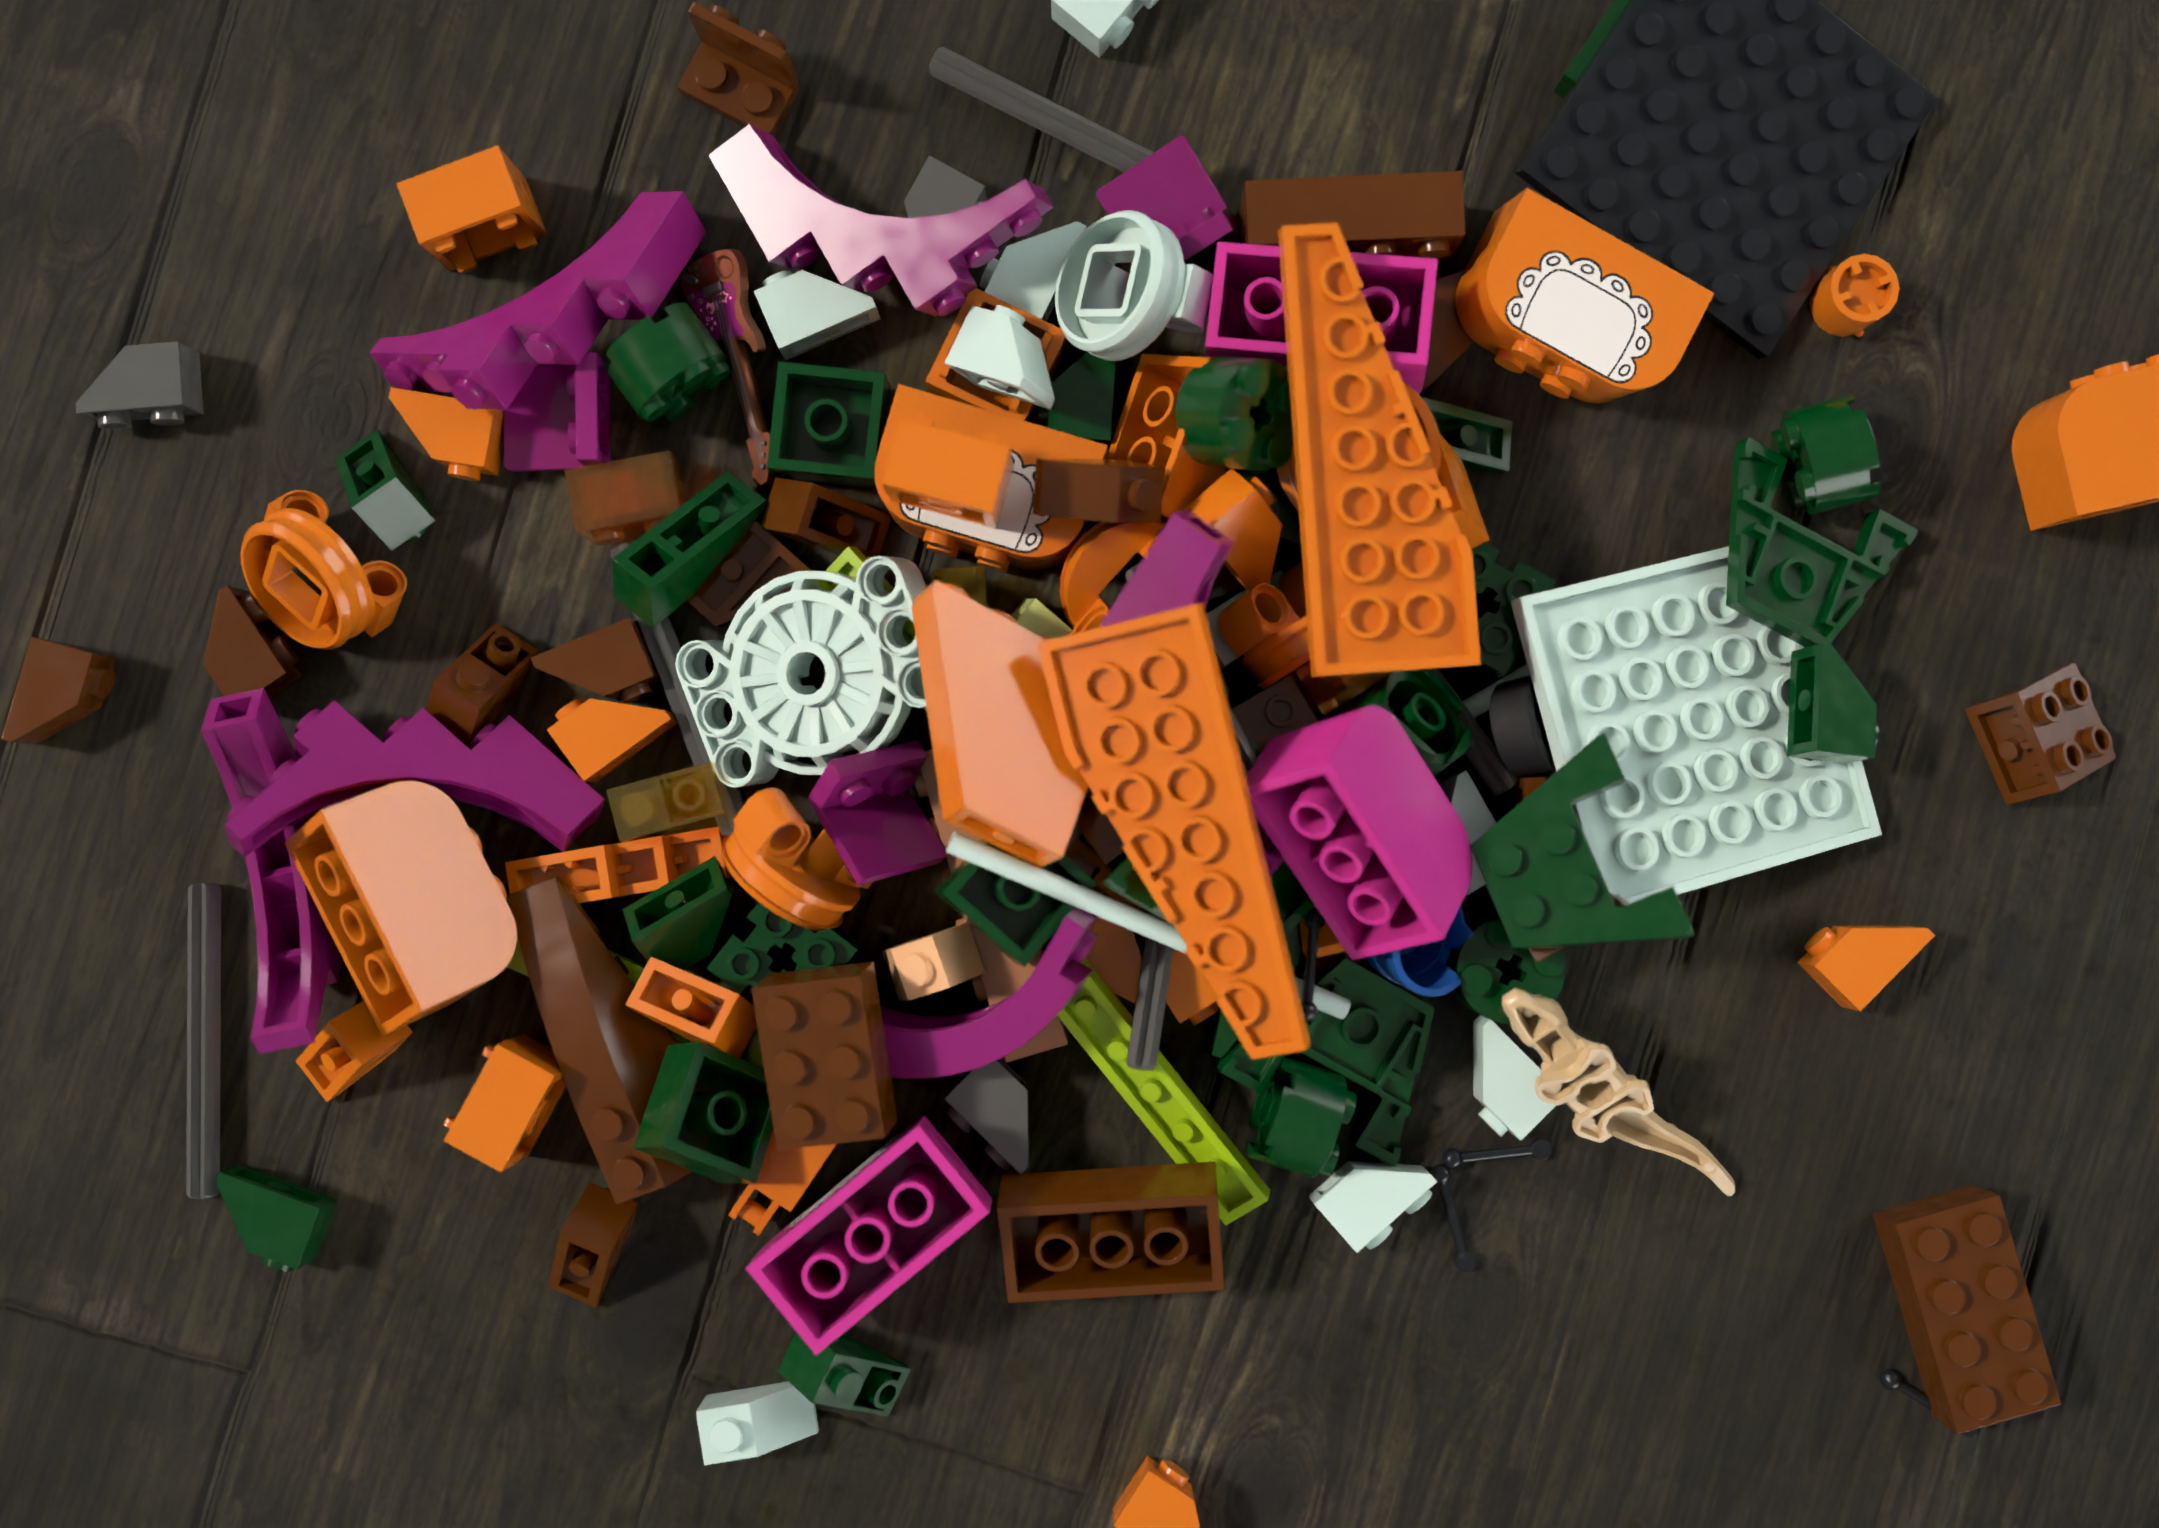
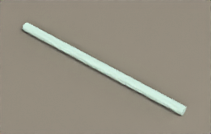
(1102, 906)

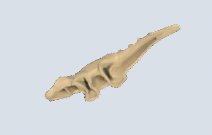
(1598, 1088)

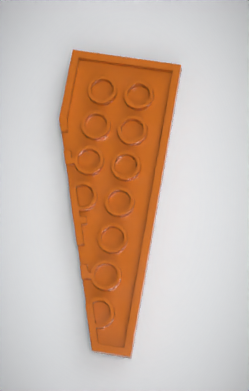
(1377, 529)
(1160, 752)

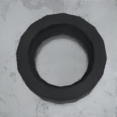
(1520, 729)

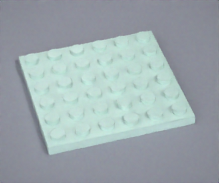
(1695, 723)

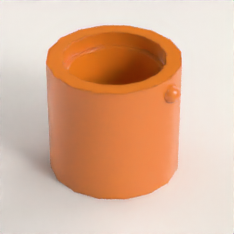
(1854, 295)

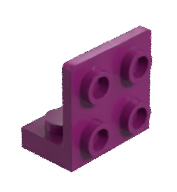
(1175, 192)
(560, 418)
(873, 814)

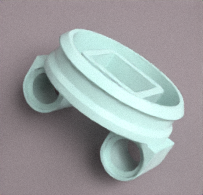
(1120, 311)

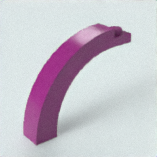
(968, 1041)

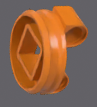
(1095, 562)
(352, 594)
(1269, 627)
(786, 866)

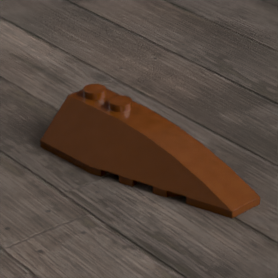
(599, 1042)

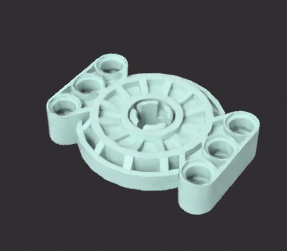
(770, 646)

